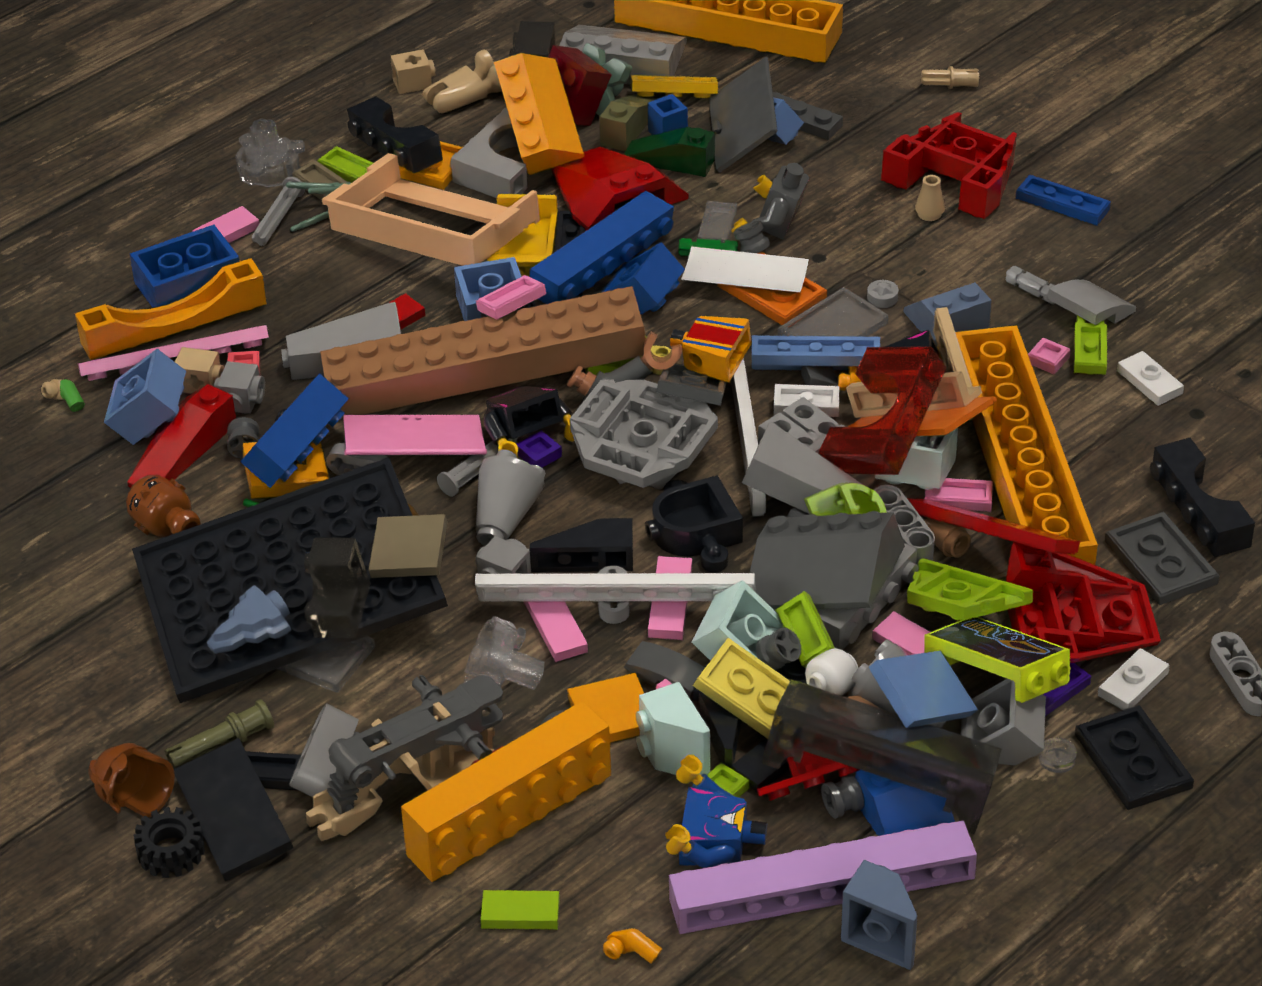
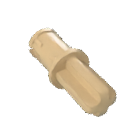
(951, 77)

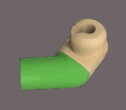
(63, 390)

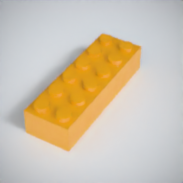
(506, 791)

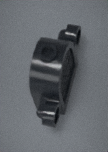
(696, 521)

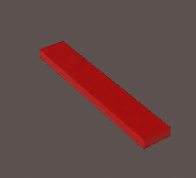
(995, 527)

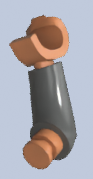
(636, 369)

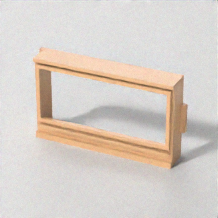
(352, 215)

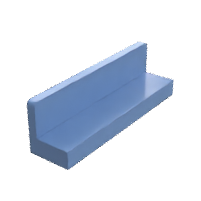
(799, 351)

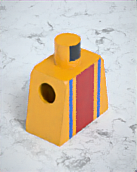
(714, 345)

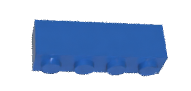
(294, 431)

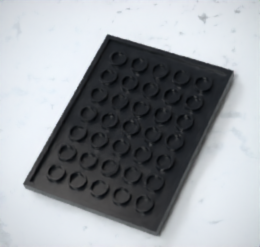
(205, 569)

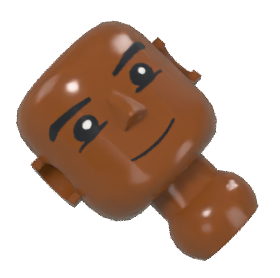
(160, 506)

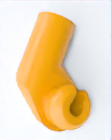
(847, 379)
(631, 941)

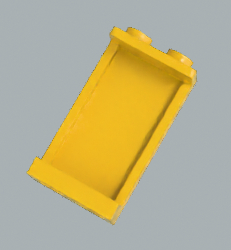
(535, 241)

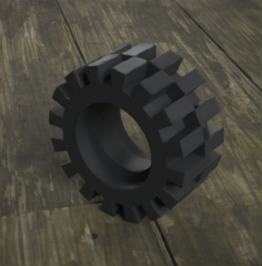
(172, 857)

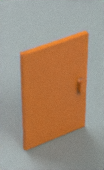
(942, 420)

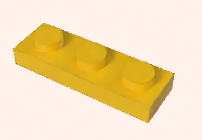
(676, 85)

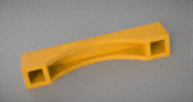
(114, 329)

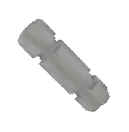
(1029, 282)

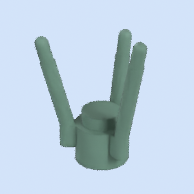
(314, 188)

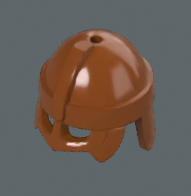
(132, 778)

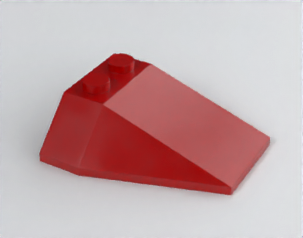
(607, 178)
(1080, 605)

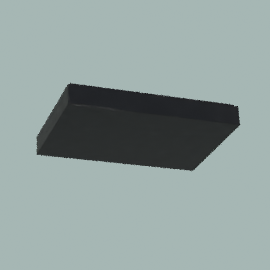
(1134, 757)

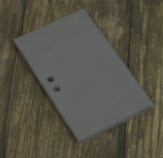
(743, 114)

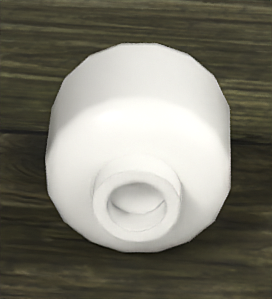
(832, 671)

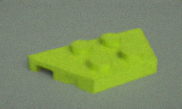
(962, 592)

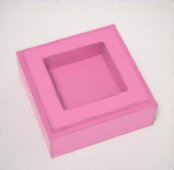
(1049, 355)

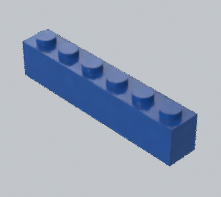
(603, 247)

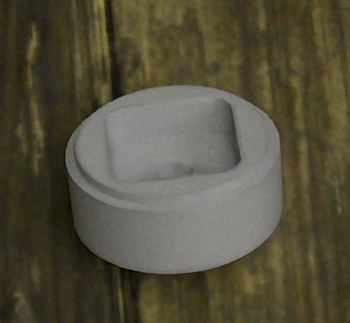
(882, 293)

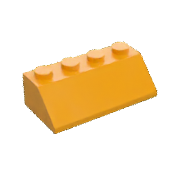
(539, 111)

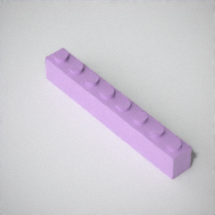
(816, 876)

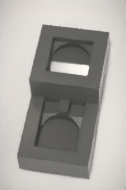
(658, 663)

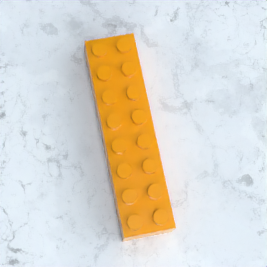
(776, 26)

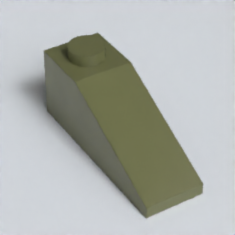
(623, 121)

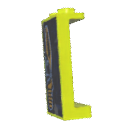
(1027, 660)

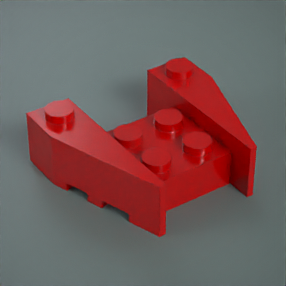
(956, 151)

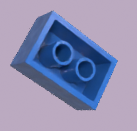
(180, 265)

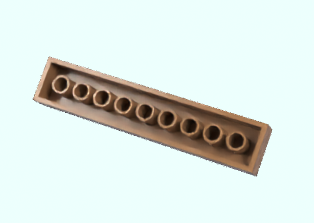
(486, 352)

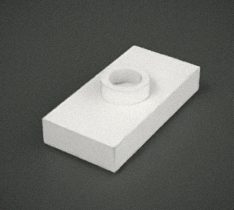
(1150, 378)
(1133, 680)

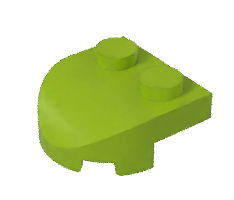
(845, 498)

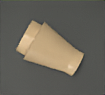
(930, 199)

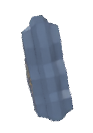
(251, 621)

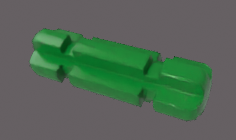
(686, 243)

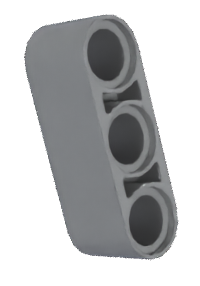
(910, 523)
(314, 765)

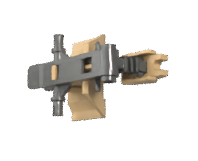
(425, 741)

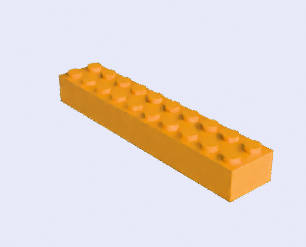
(1022, 440)

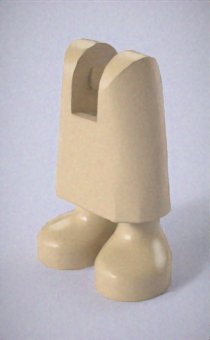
(464, 85)

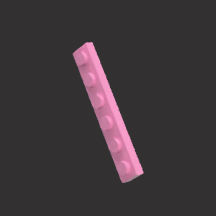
(221, 343)

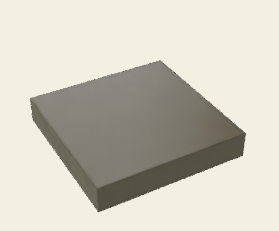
(408, 546)

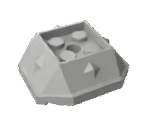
(640, 433)

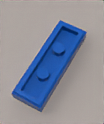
(1063, 200)

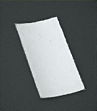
(745, 269)

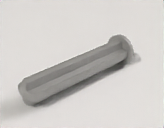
(276, 212)
(465, 471)

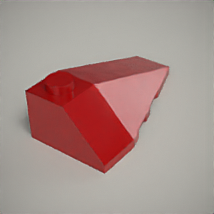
(193, 431)

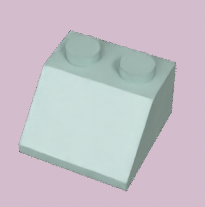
(736, 615)
(671, 729)

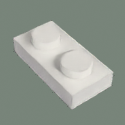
(823, 397)

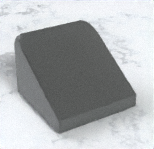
(819, 375)

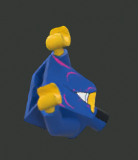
(712, 822)

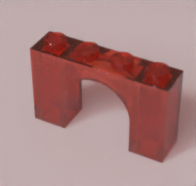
(885, 443)

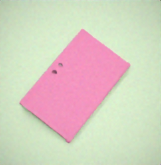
(413, 435)

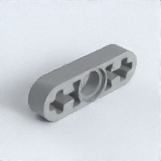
(1241, 659)

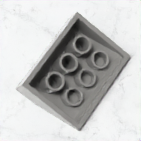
(645, 51)

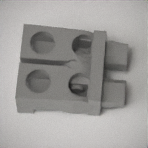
(808, 427)

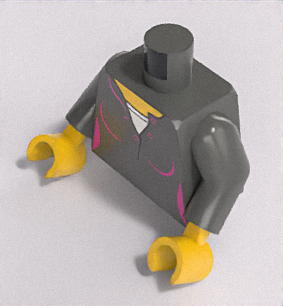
(782, 199)

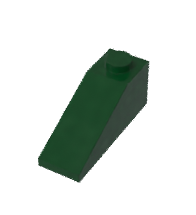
(678, 150)

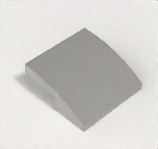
(1090, 301)

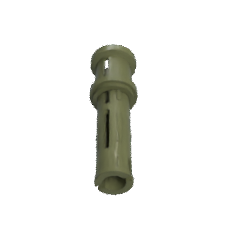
(234, 727)

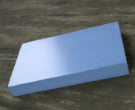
(922, 688)

